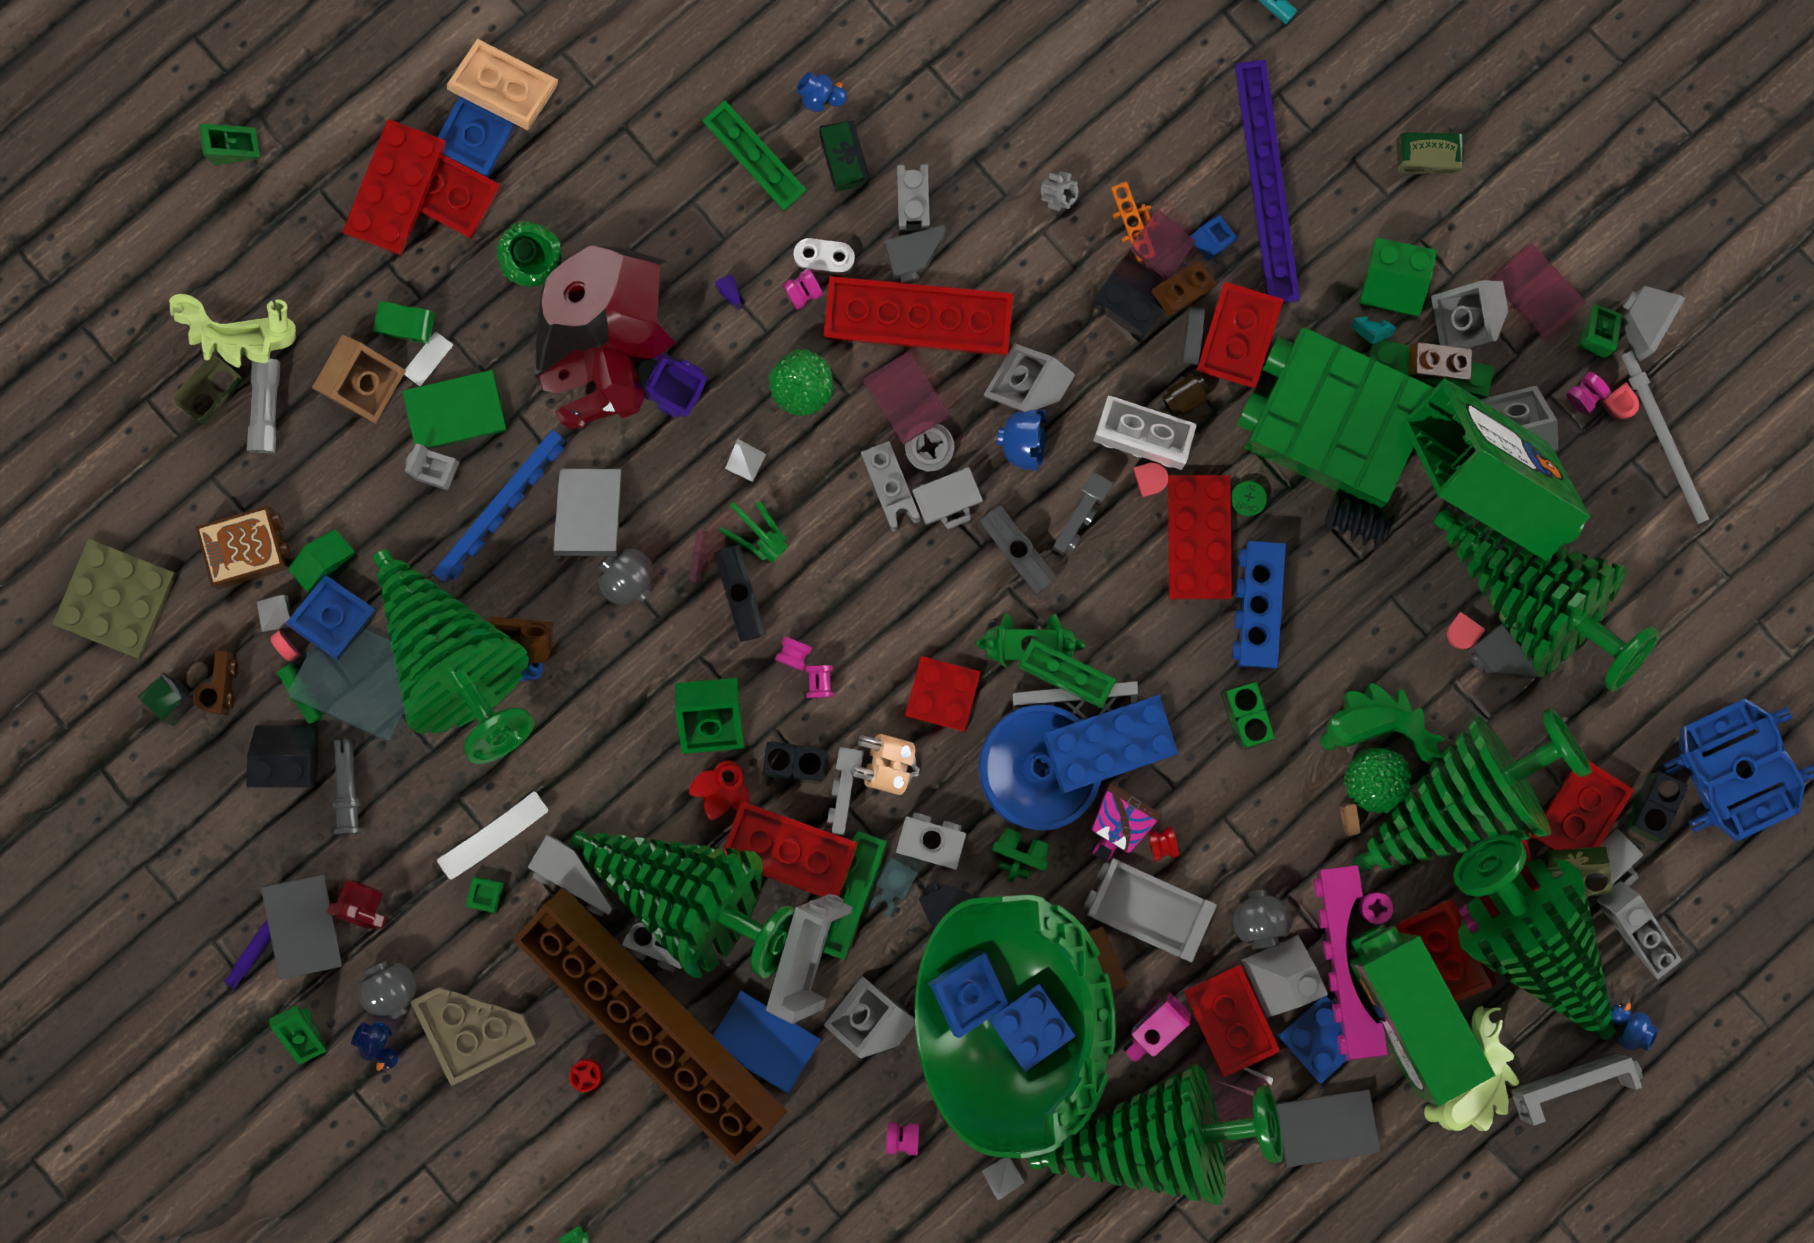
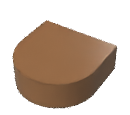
(1350, 818)

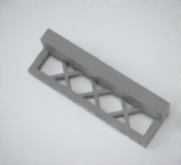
(1058, 696)

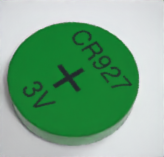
(1248, 498)

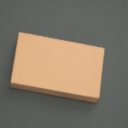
(502, 84)

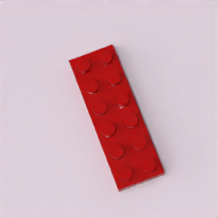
(918, 316)

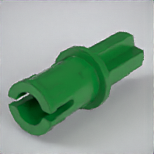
(288, 675)

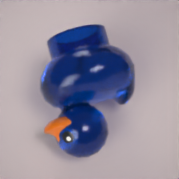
(371, 1043)

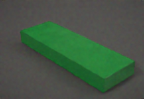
(1066, 673)

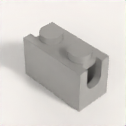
(913, 199)

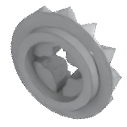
(943, 452)

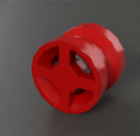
(1163, 843)
(582, 1080)

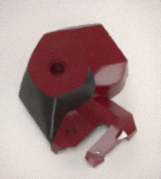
(594, 325)

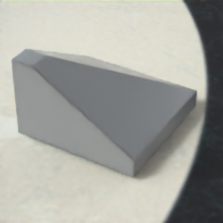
(745, 460)
(274, 613)
(1003, 1177)

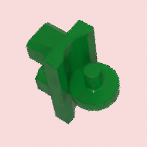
(1007, 846)

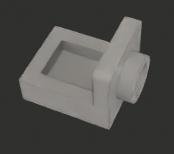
(431, 467)

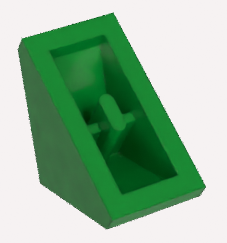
(228, 143)
(1600, 332)
(320, 559)

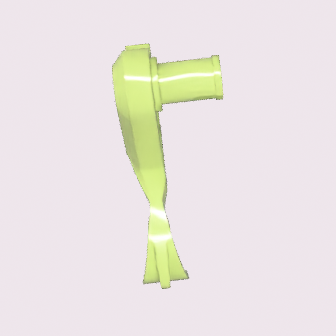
(232, 340)
(1480, 1102)

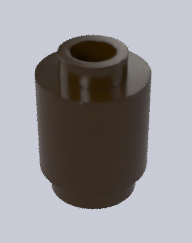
(1186, 395)

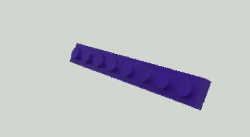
(1266, 180)

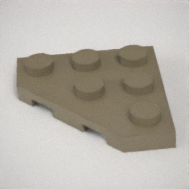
(470, 1032)

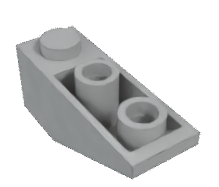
(567, 869)
(1639, 929)

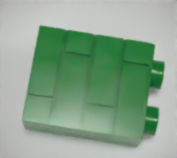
(1334, 417)

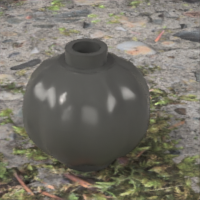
(626, 577)
(1262, 920)
(387, 989)

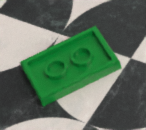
(455, 410)

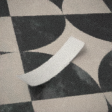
(493, 836)

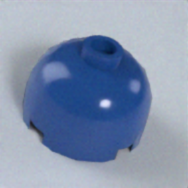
(1024, 439)

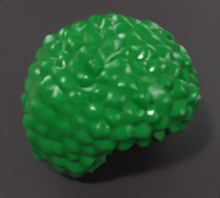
(528, 253)
(801, 383)
(1377, 779)

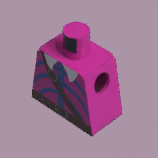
(1121, 822)
(1167, 1018)

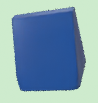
(1213, 237)

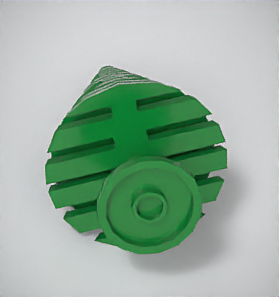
(1549, 601)
(451, 663)
(1473, 796)
(690, 897)
(1540, 936)
(1167, 1140)

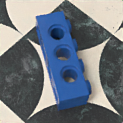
(1272, 558)

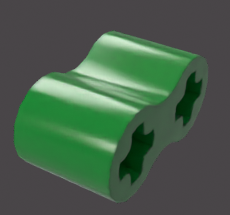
(403, 322)

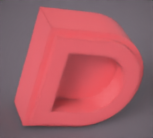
(1621, 403)
(1151, 479)
(1464, 632)
(284, 646)

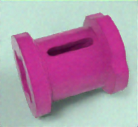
(819, 681)

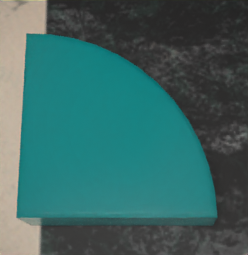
(1371, 330)

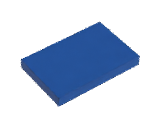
(765, 1042)

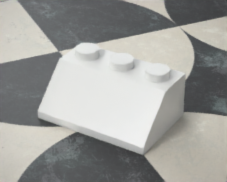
(1145, 432)

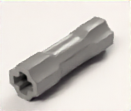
(262, 428)

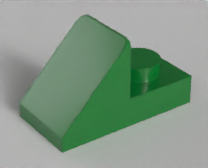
(298, 1034)

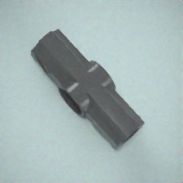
(1004, 534)

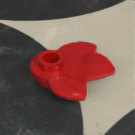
(717, 793)

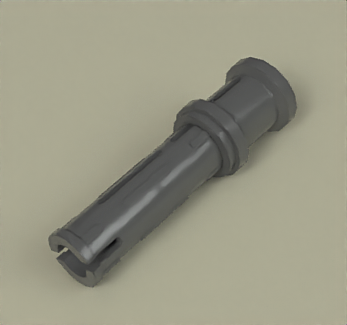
(346, 802)

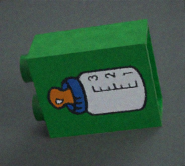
(1495, 470)
(1417, 1014)

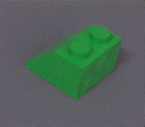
(1397, 277)
(709, 715)

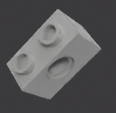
(912, 841)

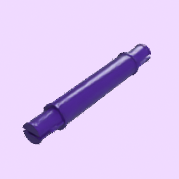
(249, 955)

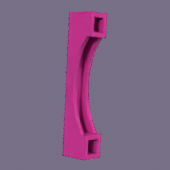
(1360, 1033)

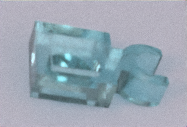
(895, 882)

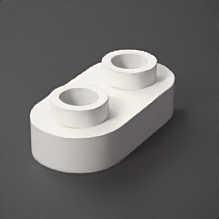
(823, 259)

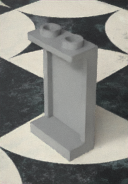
(1150, 909)
(791, 992)
(1529, 1096)

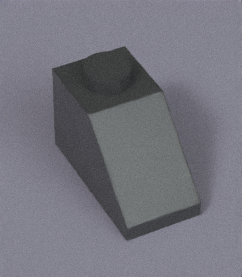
(913, 253)
(1500, 655)

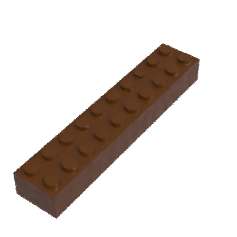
(649, 1025)

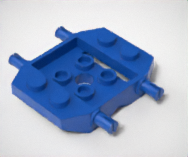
(1717, 776)

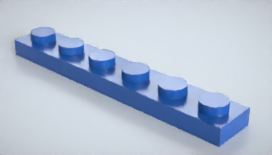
(492, 517)

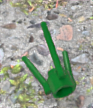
(770, 545)

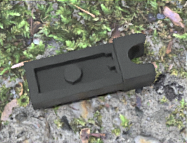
(1094, 492)

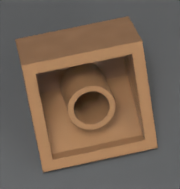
(358, 378)

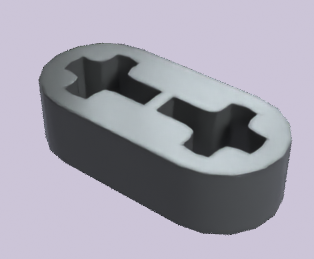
(1193, 335)

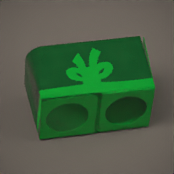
(1244, 716)

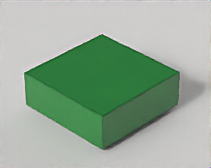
(484, 894)

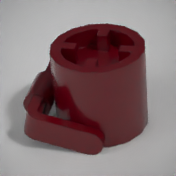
(358, 905)

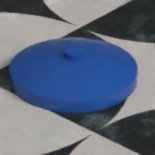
(1020, 774)

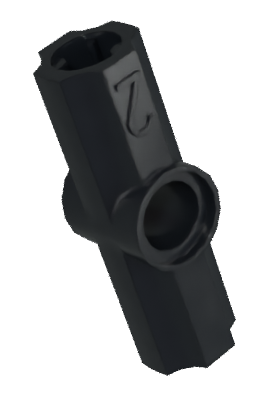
(734, 574)

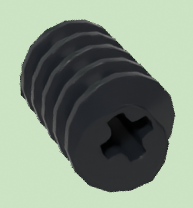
(1357, 522)

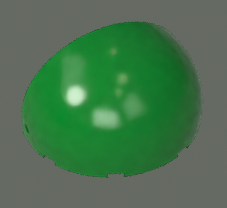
(976, 1076)

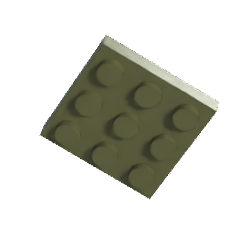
(114, 599)

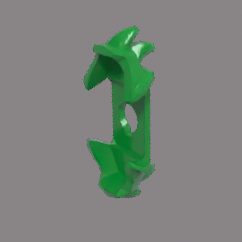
(1005, 643)

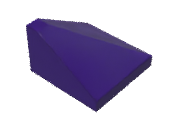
(728, 289)

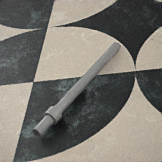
(1639, 381)

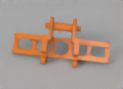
(1132, 211)

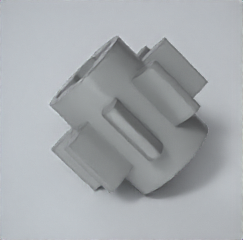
(1059, 190)

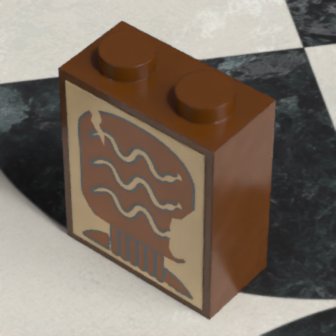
(244, 547)

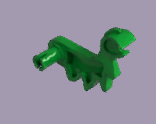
(1379, 714)

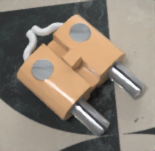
(888, 764)

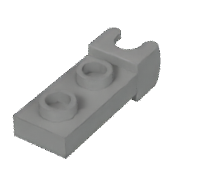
(889, 484)
(843, 788)

